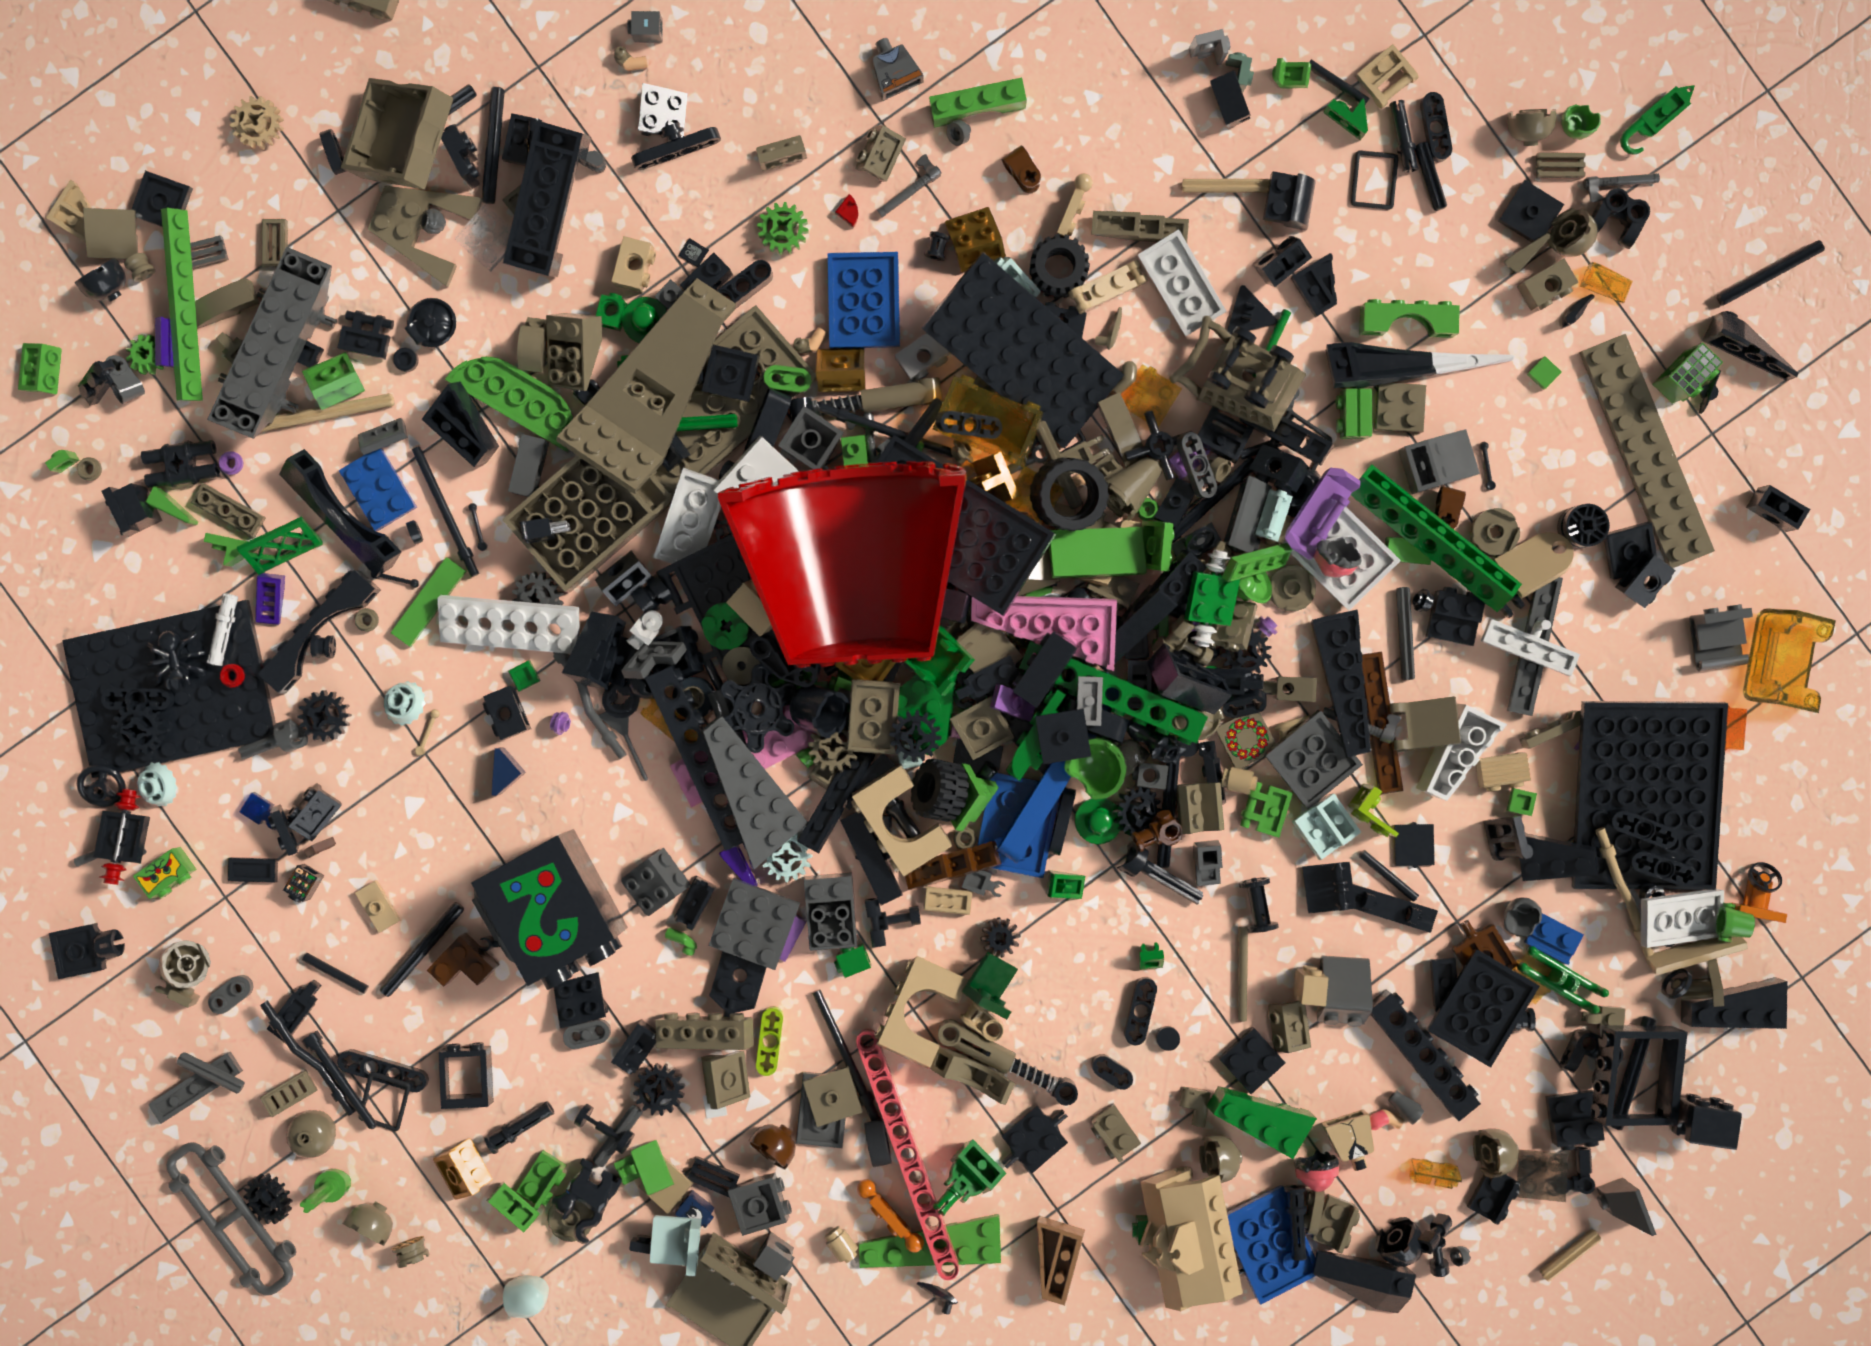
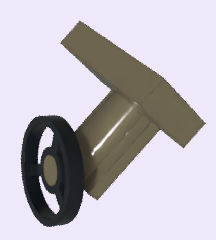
(1696, 988)

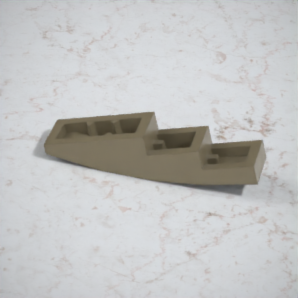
(1136, 226)

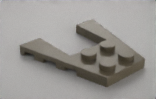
(399, 223)

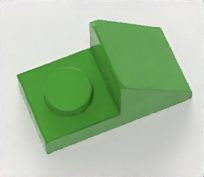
(229, 545)

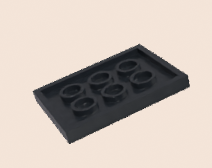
(1483, 1007)

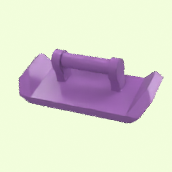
(1321, 511)

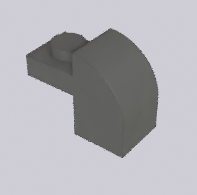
(1207, 862)

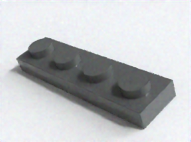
(191, 1090)

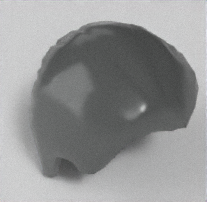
(1522, 916)

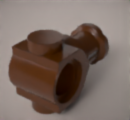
(1156, 832)

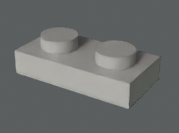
(1090, 698)

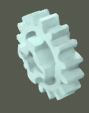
(787, 866)

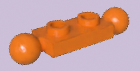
(882, 1209)

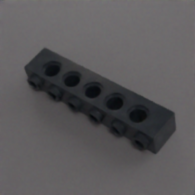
(1465, 1099)

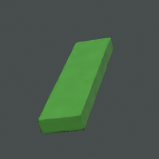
(1257, 562)
(426, 603)

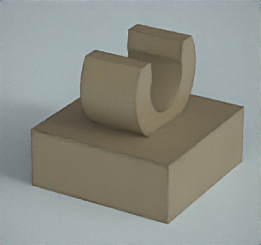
(1109, 466)

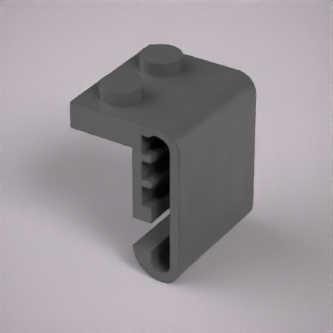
(1719, 637)
(1348, 991)

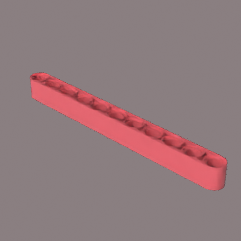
(914, 1163)

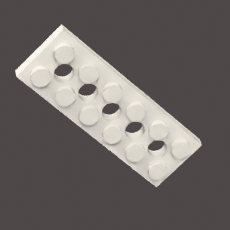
(498, 635)

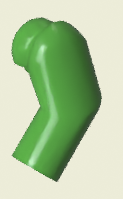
(683, 939)

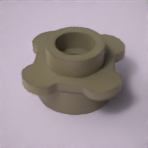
(961, 452)

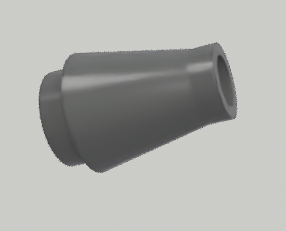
(1406, 1107)

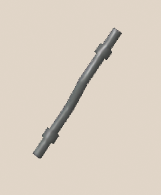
(608, 737)

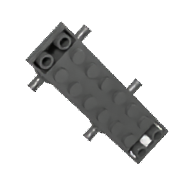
(272, 345)

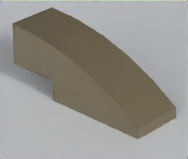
(225, 302)
(1120, 426)

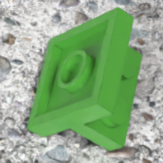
(333, 381)
(979, 795)

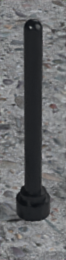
(314, 1043)

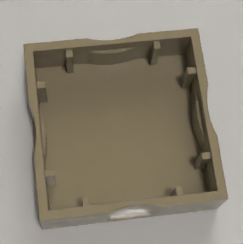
(397, 133)

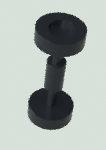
(584, 1116)

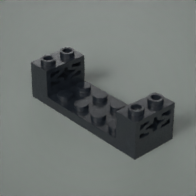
(544, 198)

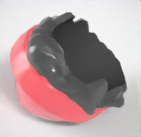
(1337, 558)

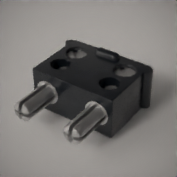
(541, 529)

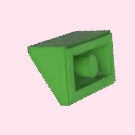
(652, 1167)

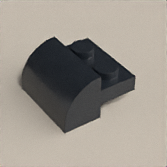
(1289, 199)

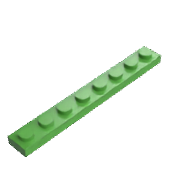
(182, 304)

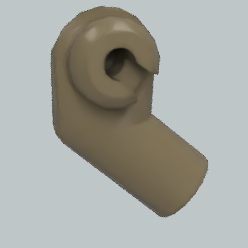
(1129, 370)

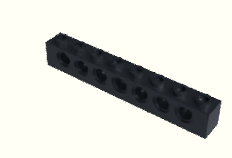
(657, 683)

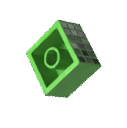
(1688, 373)

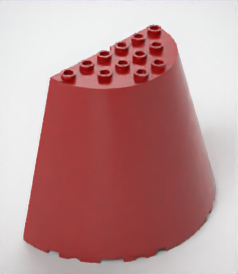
(850, 557)

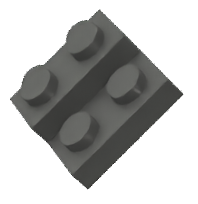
(760, 1204)

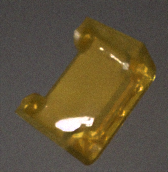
(1018, 420)
(1783, 658)

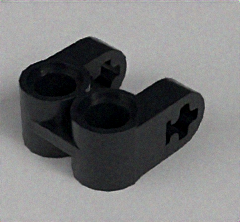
(1622, 212)
(1575, 1051)

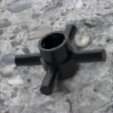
(1148, 449)

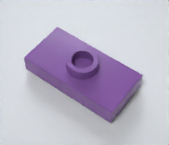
(1010, 703)

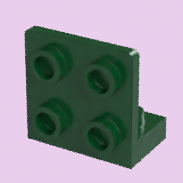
(989, 984)

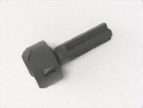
(284, 736)

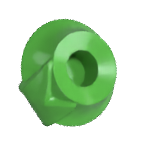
(1255, 588)

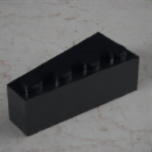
(1746, 1006)

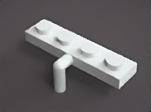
(1531, 646)

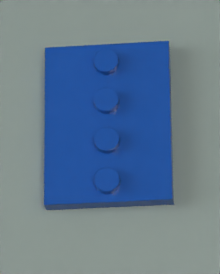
(863, 300)
(999, 817)
(1264, 1246)

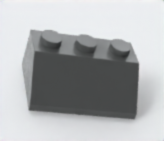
(1246, 516)

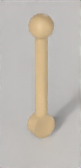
(420, 750)

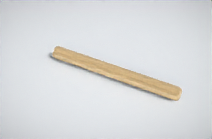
(333, 411)

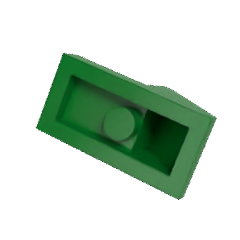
(1353, 122)

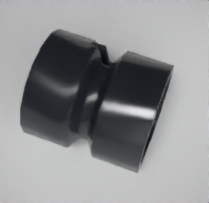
(652, 595)

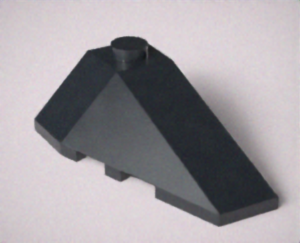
(1740, 340)

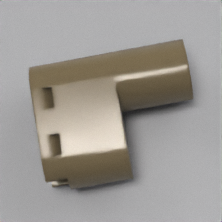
(1196, 1099)

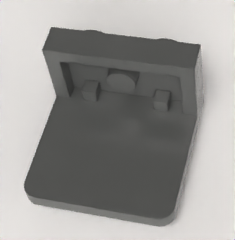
(655, 882)

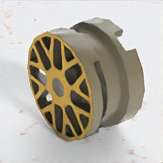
(410, 1251)

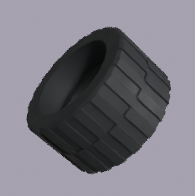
(1096, 494)

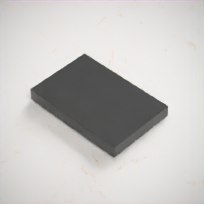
(807, 1131)

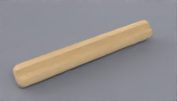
(1225, 185)

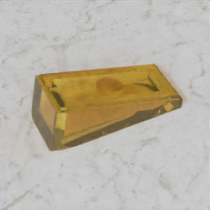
(1606, 282)

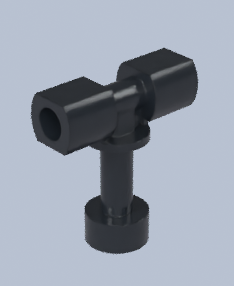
(880, 920)
(1434, 1242)

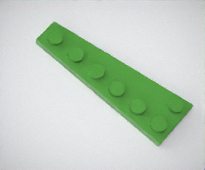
(972, 1240)

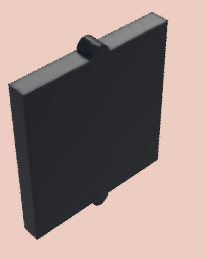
(1414, 844)

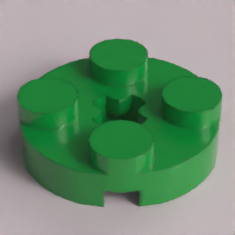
(723, 639)

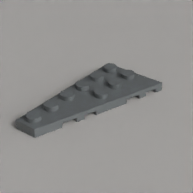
(755, 800)

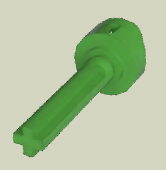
(328, 1187)

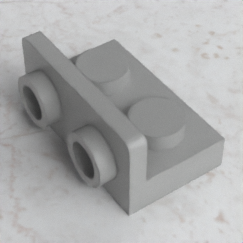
(1209, 43)

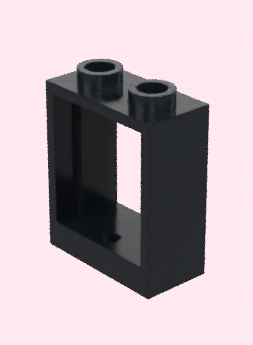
(472, 1100)

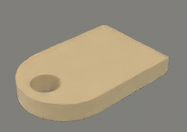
(1536, 563)

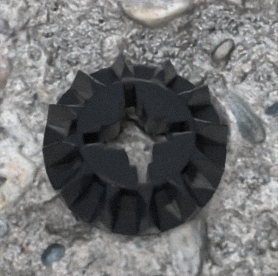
(617, 710)

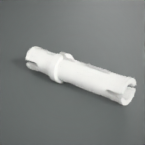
(223, 624)

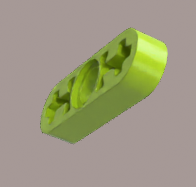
(765, 1022)

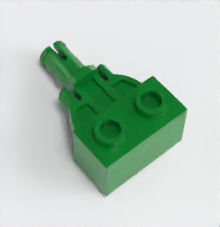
(972, 1174)

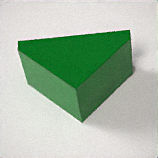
(1065, 885)

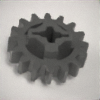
(543, 587)

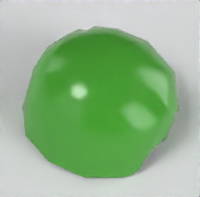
(1580, 122)

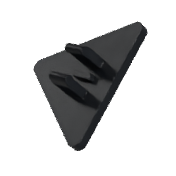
(1249, 312)

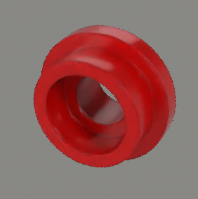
(225, 675)

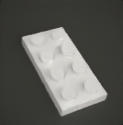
(1181, 282)
(689, 517)
(1680, 917)

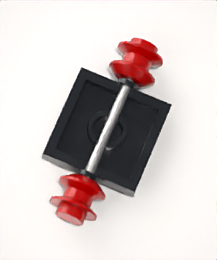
(121, 837)

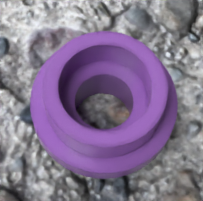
(224, 463)
(1267, 626)
(560, 722)

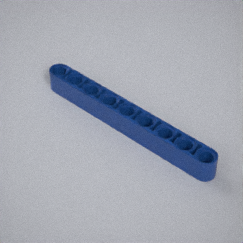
(1040, 803)

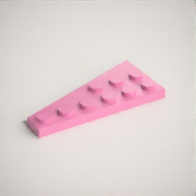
(1082, 620)

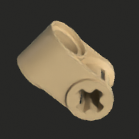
(981, 1021)

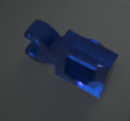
(257, 809)

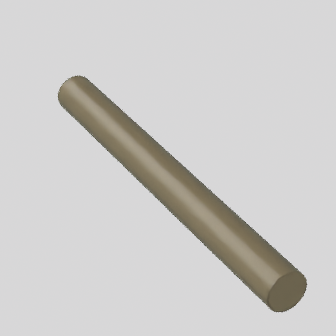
(1242, 972)

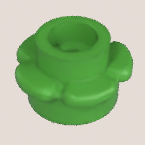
(1153, 507)

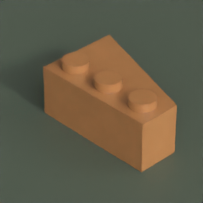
(1059, 1254)

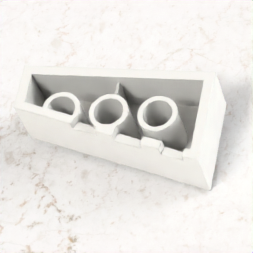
(1452, 762)

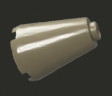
(1131, 486)

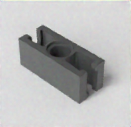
(528, 465)

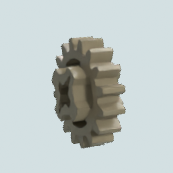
(824, 747)

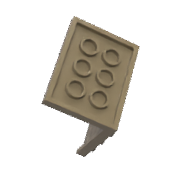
(729, 1294)

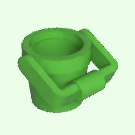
(1733, 923)

